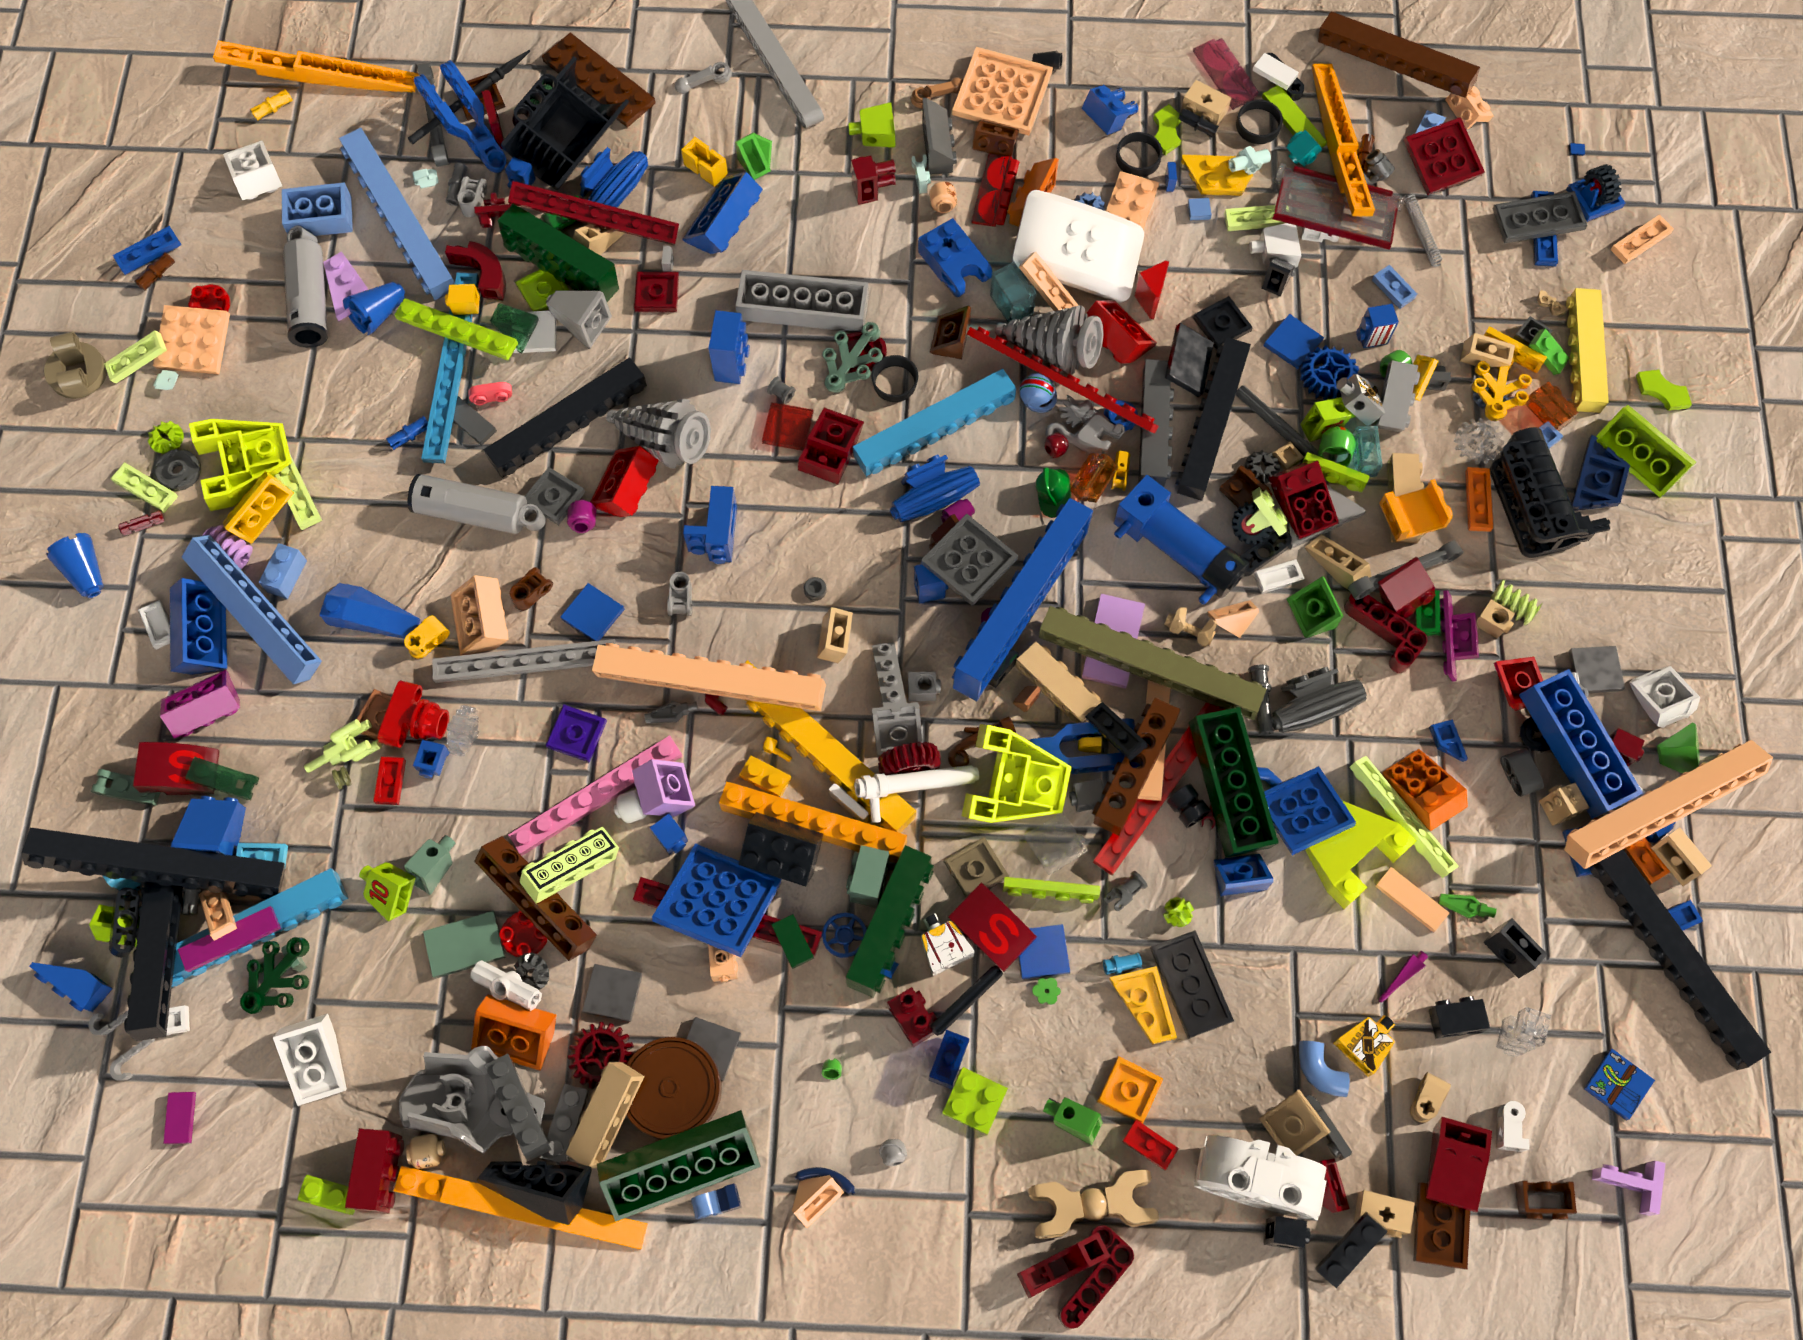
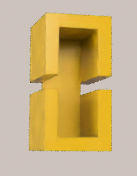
(698, 158)

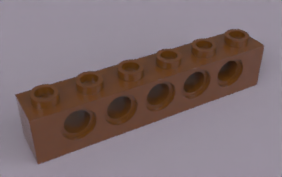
(1115, 818)
(551, 916)

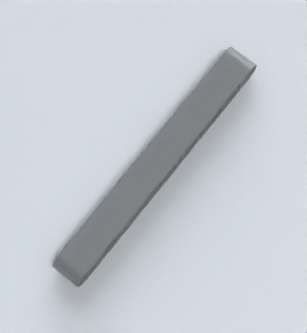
(776, 62)

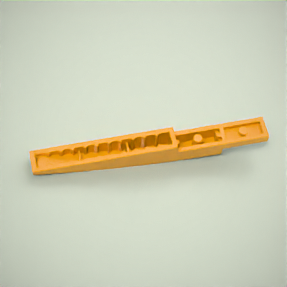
(315, 68)
(1341, 141)
(482, 1199)

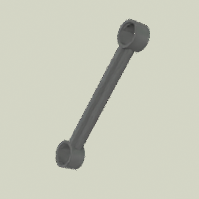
(438, 146)
(1445, 554)

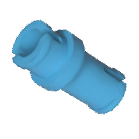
(1124, 963)

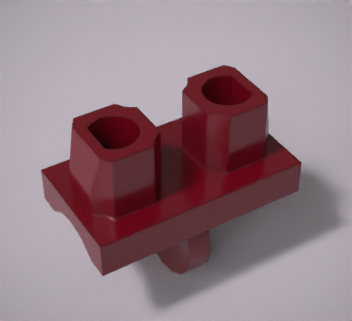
(486, 212)

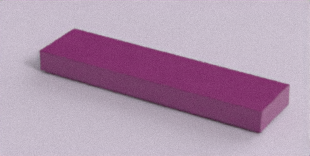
(248, 931)

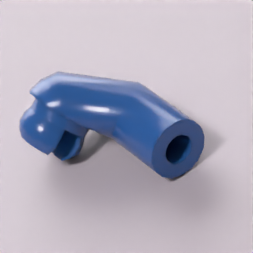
(1268, 776)

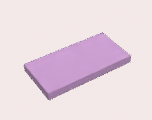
(1119, 616)

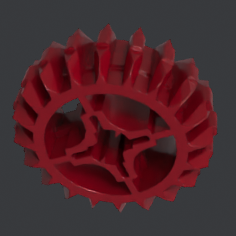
(909, 758)
(591, 1059)

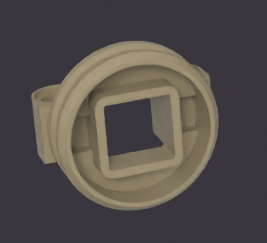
(74, 382)

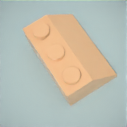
(479, 615)

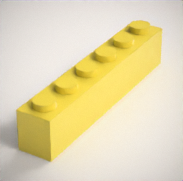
(1587, 350)

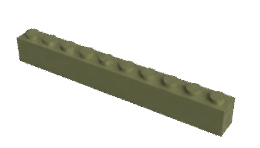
(1152, 662)

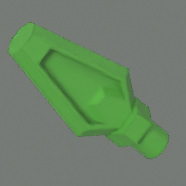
(1466, 905)

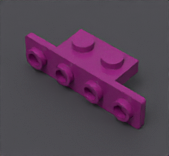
(1460, 636)

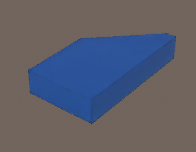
(1448, 739)

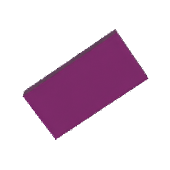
(179, 1118)

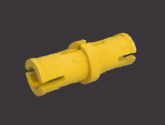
(271, 104)

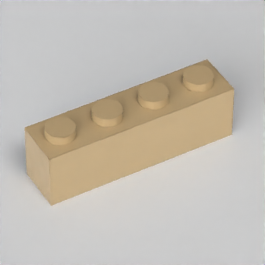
(1403, 478)
(1057, 683)
(604, 1114)

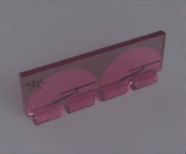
(1226, 72)

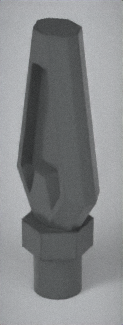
(670, 712)

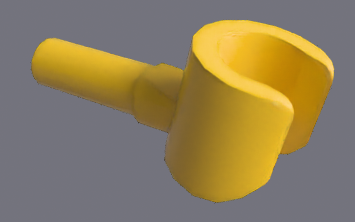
(770, 747)

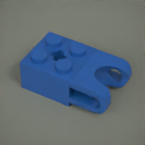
(953, 256)

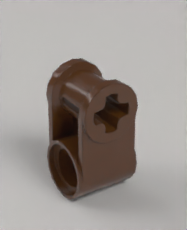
(531, 585)

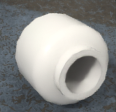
(629, 807)

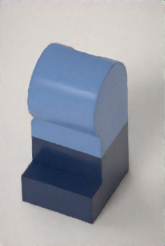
(716, 1202)

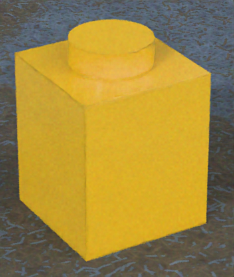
(463, 299)

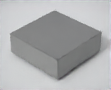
(667, 259)

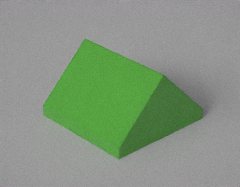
(1315, 608)

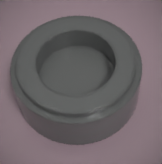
(815, 588)

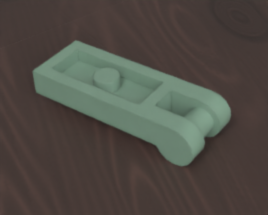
(122, 788)

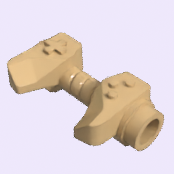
(1177, 623)

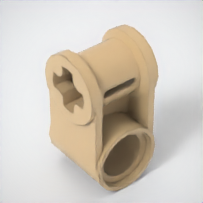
(1431, 1094)

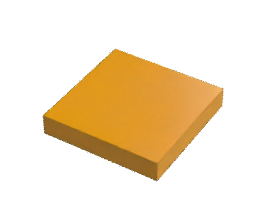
(1130, 1090)

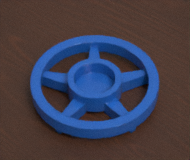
(843, 935)

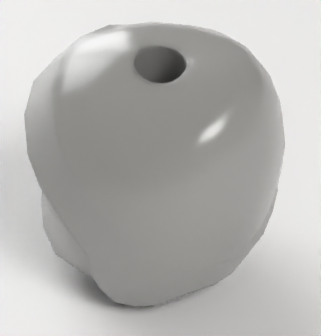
(893, 1152)

